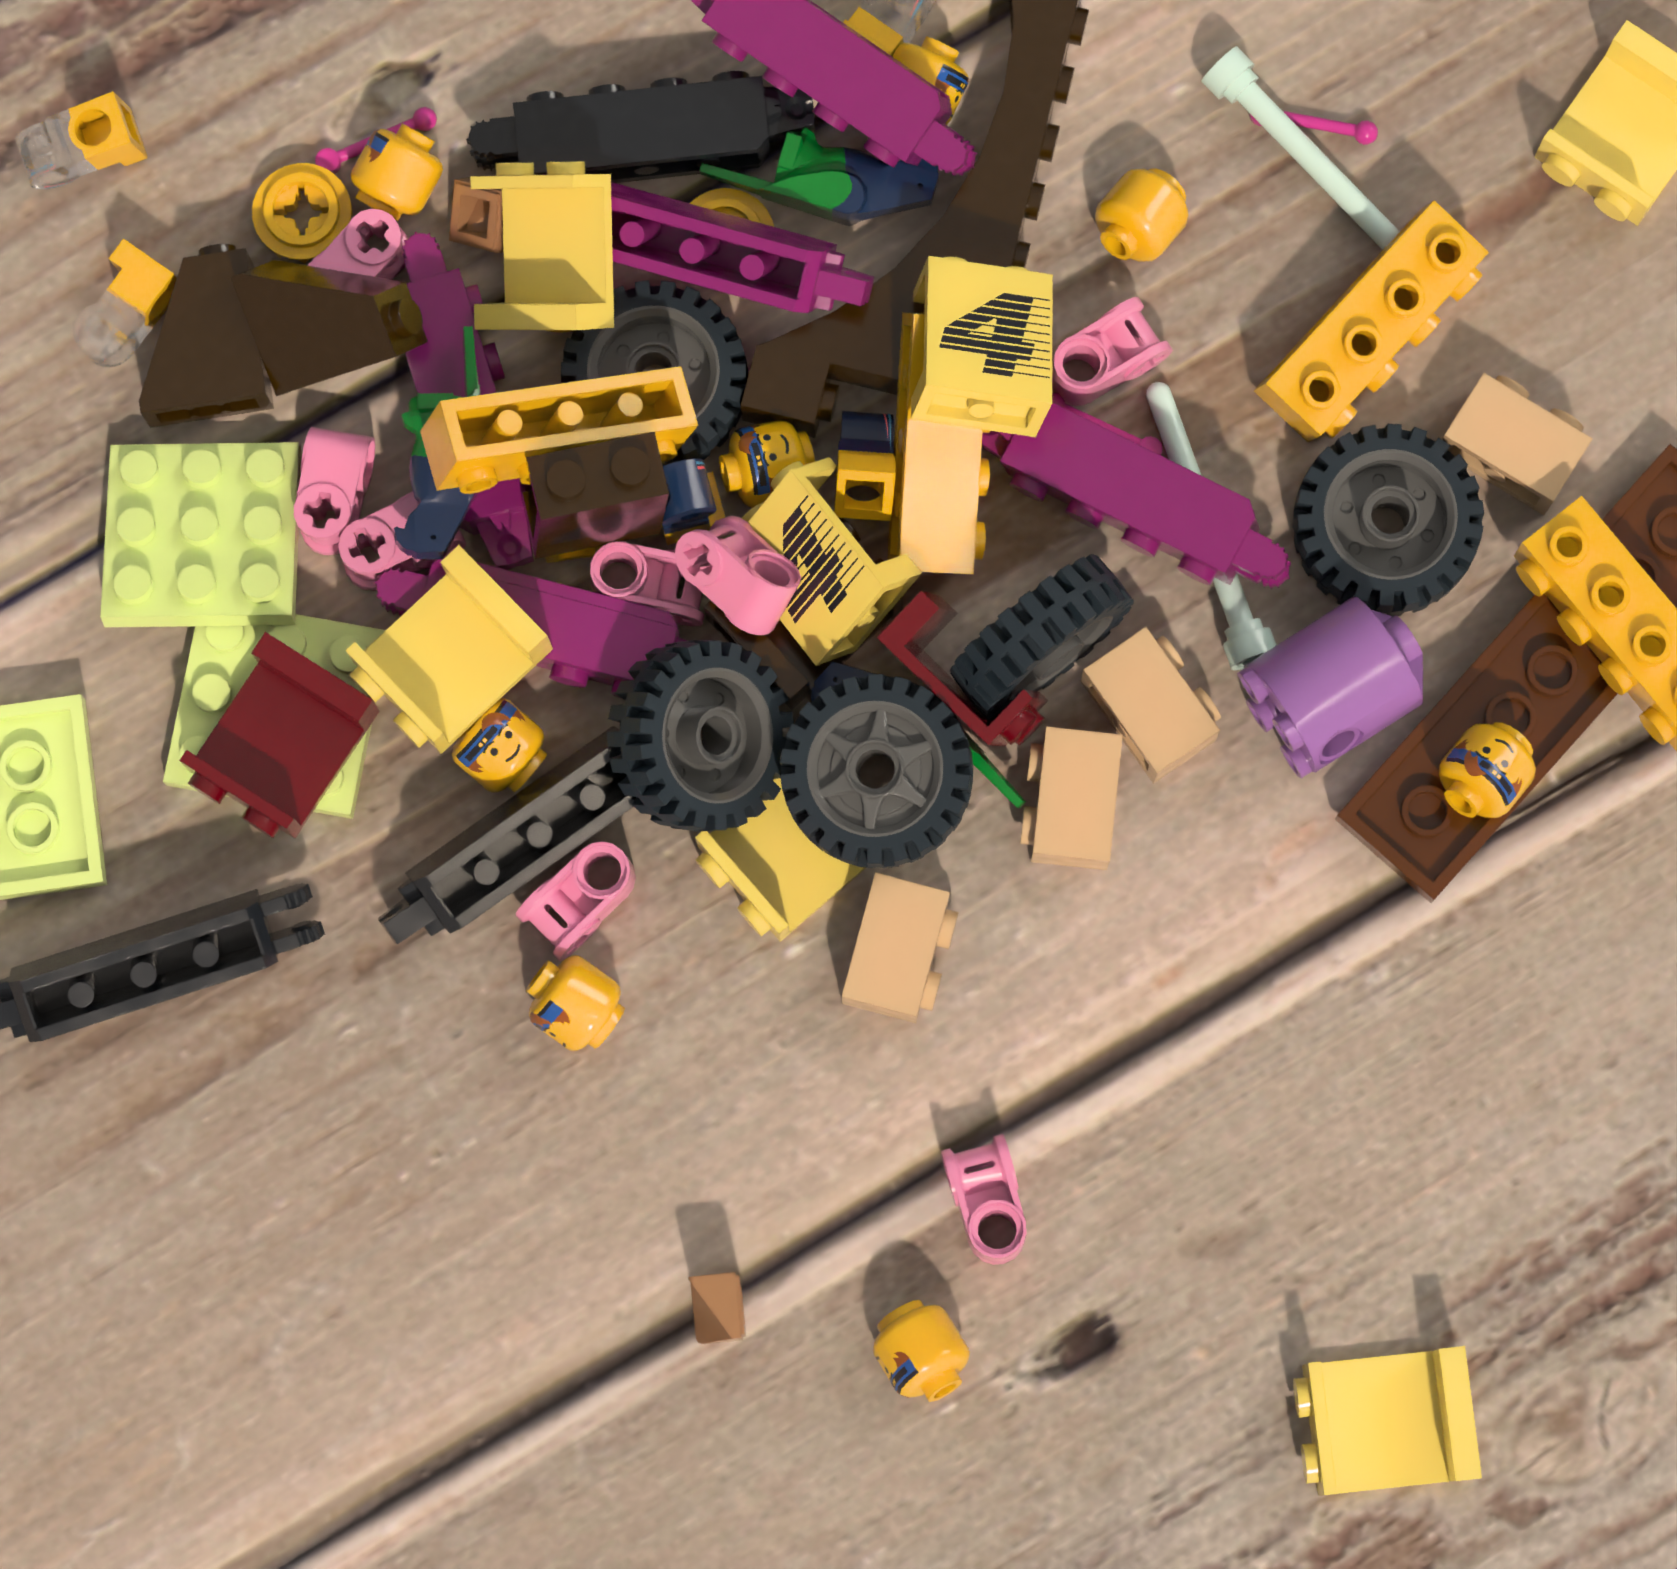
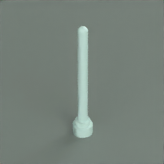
(1235, 81)
(1245, 635)

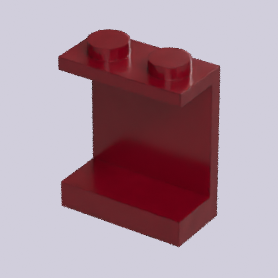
(907, 640)
(281, 739)

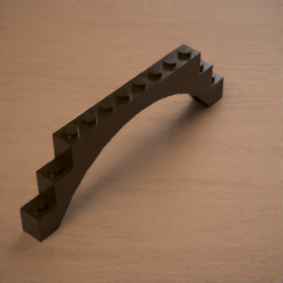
(980, 225)

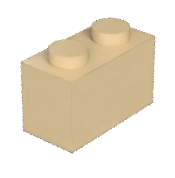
(1516, 441)
(1152, 703)
(1074, 798)
(898, 948)

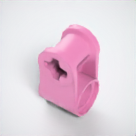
(352, 253)
(1116, 346)
(333, 478)
(378, 534)
(746, 573)
(655, 581)
(576, 900)
(986, 1195)

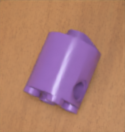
(1335, 684)

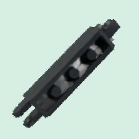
(646, 130)
(511, 844)
(151, 963)

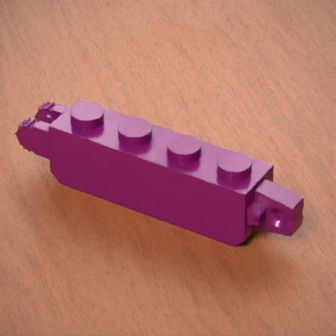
(846, 77)
(731, 253)
(439, 368)
(1141, 495)
(589, 632)

